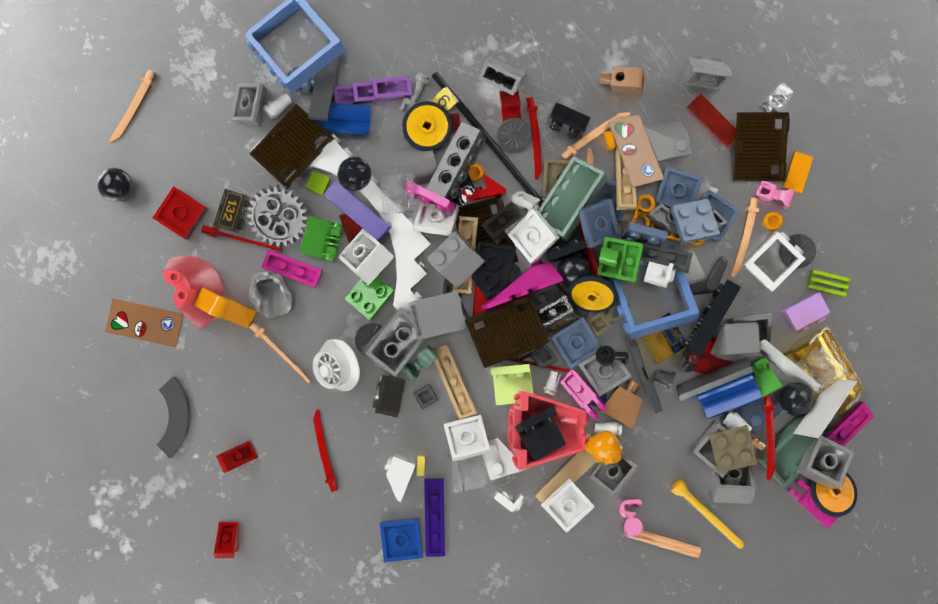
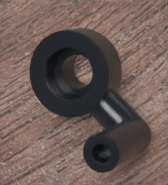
(623, 356)

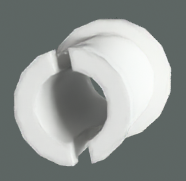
(552, 383)

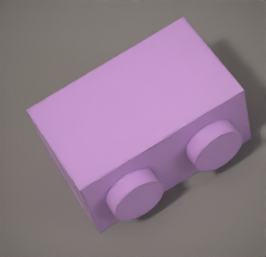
(805, 312)

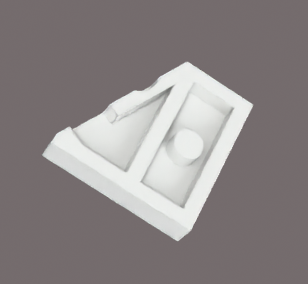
(499, 460)

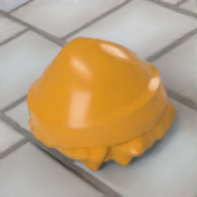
(604, 447)

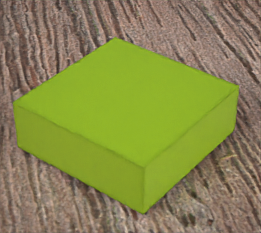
(318, 183)

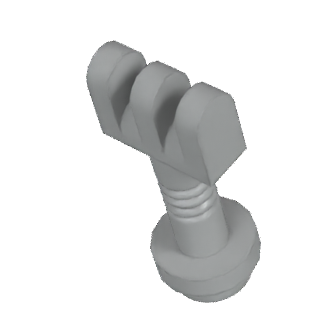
(422, 80)

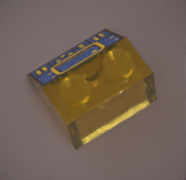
(663, 343)

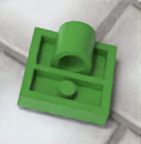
(620, 259)

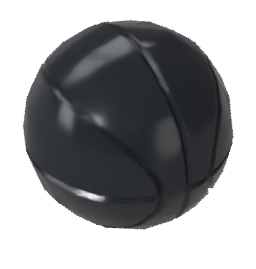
(354, 173)
(114, 184)
(572, 268)
(796, 399)

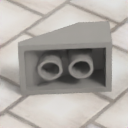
(706, 73)
(393, 343)

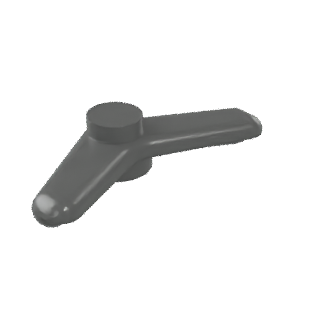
(713, 280)

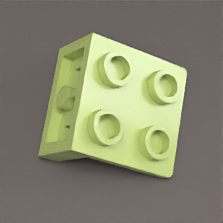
(510, 380)

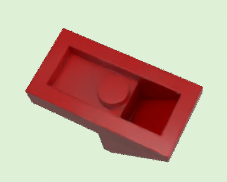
(510, 105)
(492, 190)
(236, 456)
(227, 540)

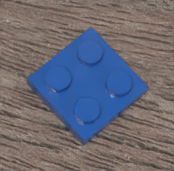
(401, 540)

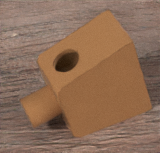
(632, 82)
(624, 404)

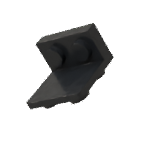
(568, 121)
(561, 248)
(540, 434)

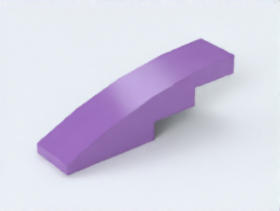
(373, 90)

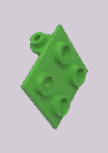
(321, 238)
(370, 297)
(765, 377)

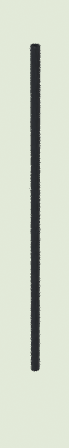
(495, 148)

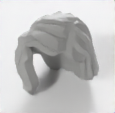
(270, 294)

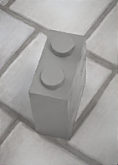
(502, 75)
(437, 315)

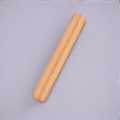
(668, 543)

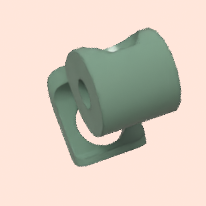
(424, 358)

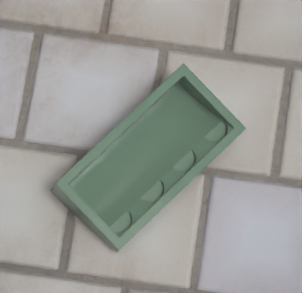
(573, 191)
(789, 451)

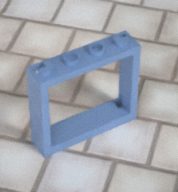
(311, 66)
(636, 331)

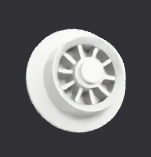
(336, 366)

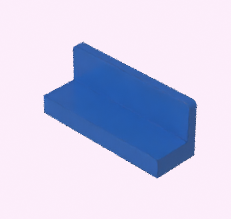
(348, 119)
(730, 396)

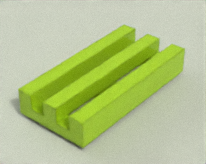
(844, 286)

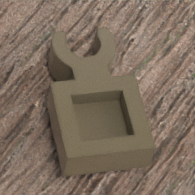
(600, 323)

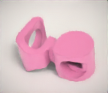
(768, 192)
(632, 526)

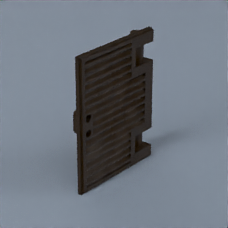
(291, 146)
(760, 146)
(483, 212)
(507, 331)

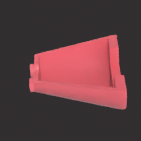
(188, 276)
(568, 419)

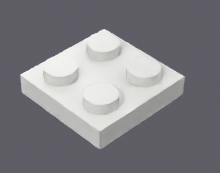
(435, 221)
(533, 236)
(467, 438)
(567, 505)

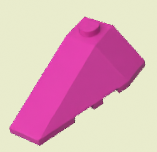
(530, 280)

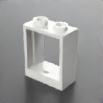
(760, 275)

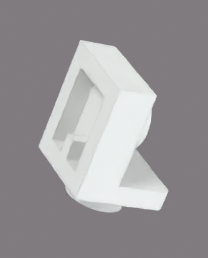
(526, 201)
(659, 274)
(505, 499)

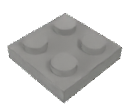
(604, 378)

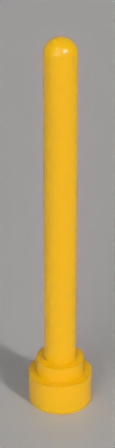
(680, 488)

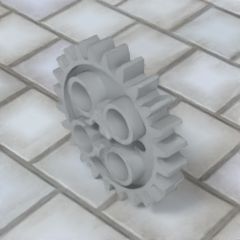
(262, 206)

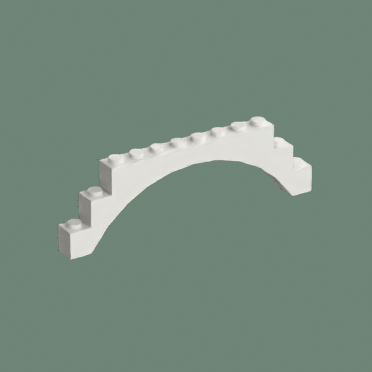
(406, 242)

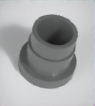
(665, 379)

